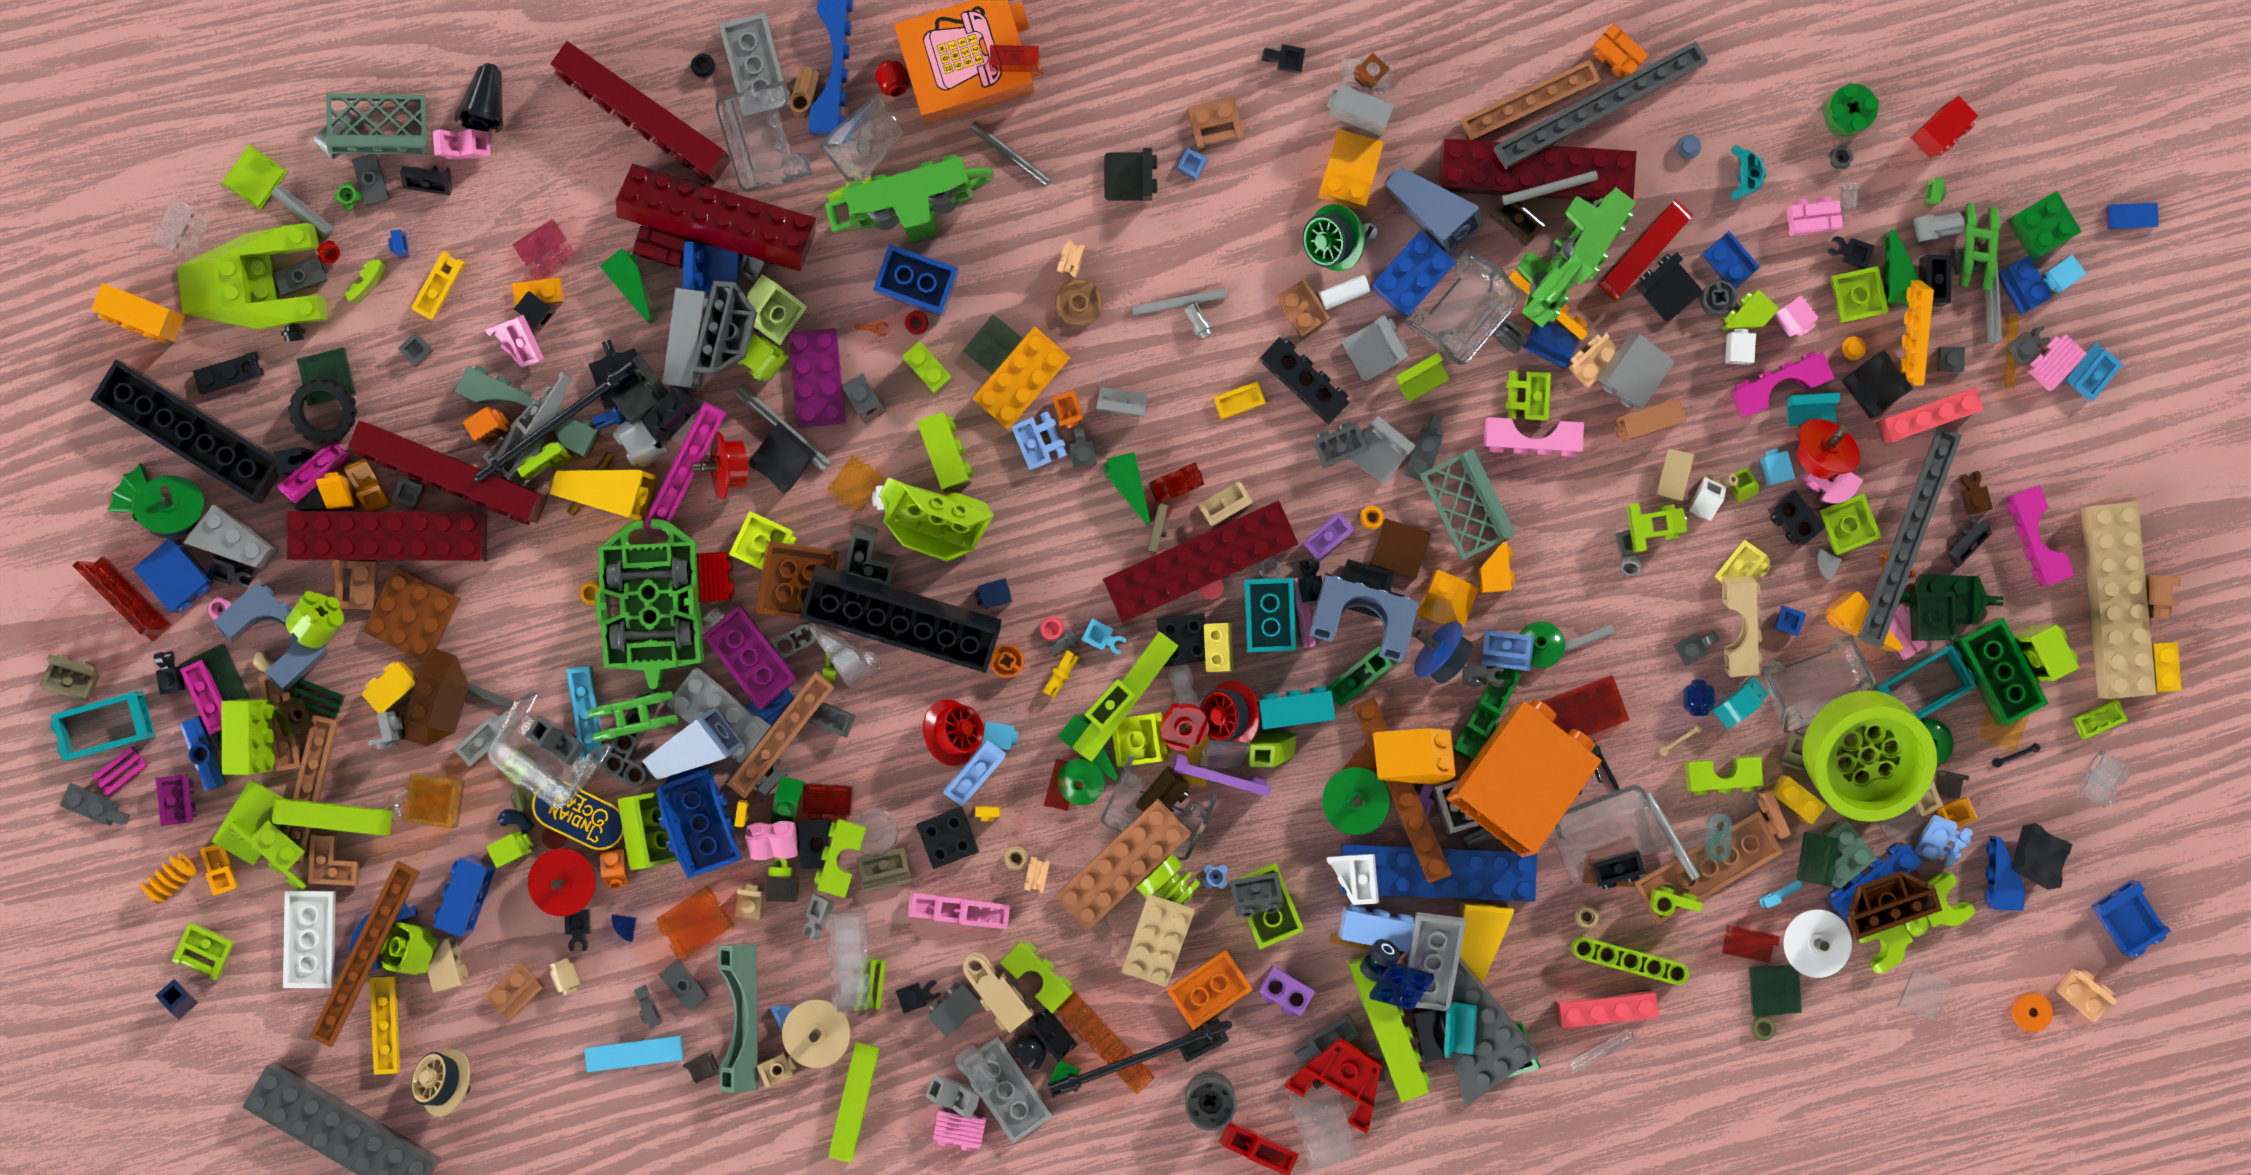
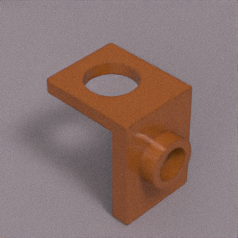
(1366, 79)

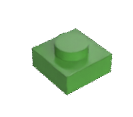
(1935, 192)

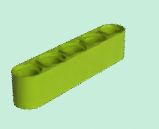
(332, 816)
(1639, 966)
(854, 1102)

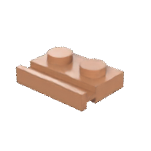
(1302, 307)
(1772, 811)
(514, 991)

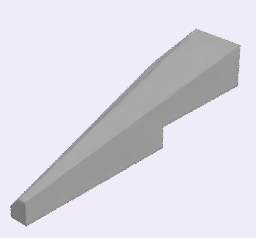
(528, 422)

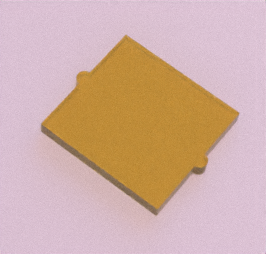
(856, 483)
(2002, 735)

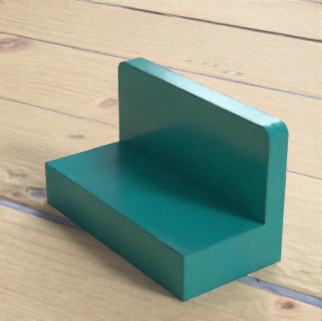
(1811, 406)
(1460, 1029)

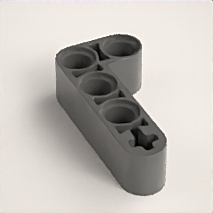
(626, 755)

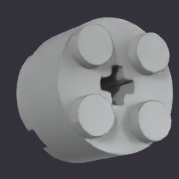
(639, 443)

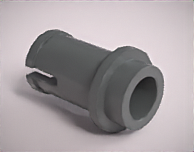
(1063, 643)

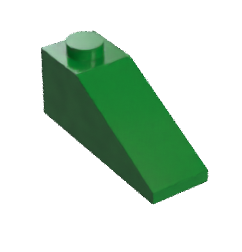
(1897, 270)
(628, 277)
(1126, 479)
(1361, 676)
(1073, 732)

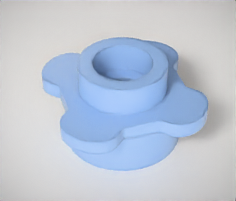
(1220, 881)

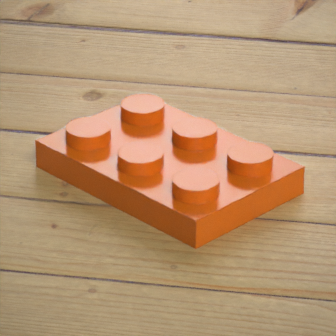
(1209, 989)

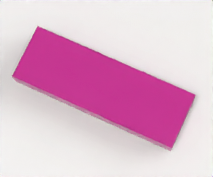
(304, 479)
(204, 694)

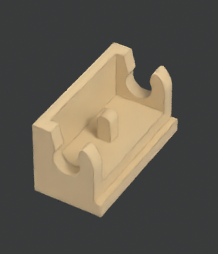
(1675, 475)
(1225, 504)

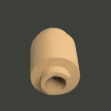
(564, 976)

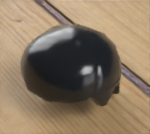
(1029, 1050)

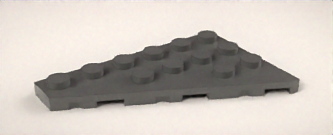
(1498, 1043)

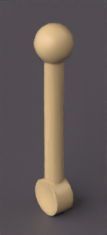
(1664, 751)

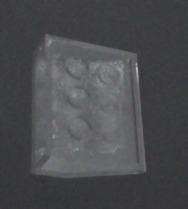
(850, 659)

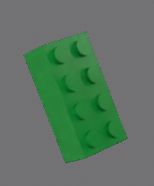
(2001, 672)

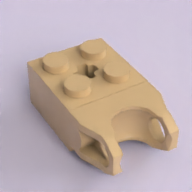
(998, 993)

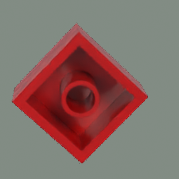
(1944, 126)

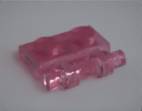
(540, 242)

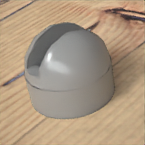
(1374, 233)
(1631, 565)

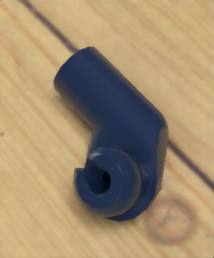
(512, 816)

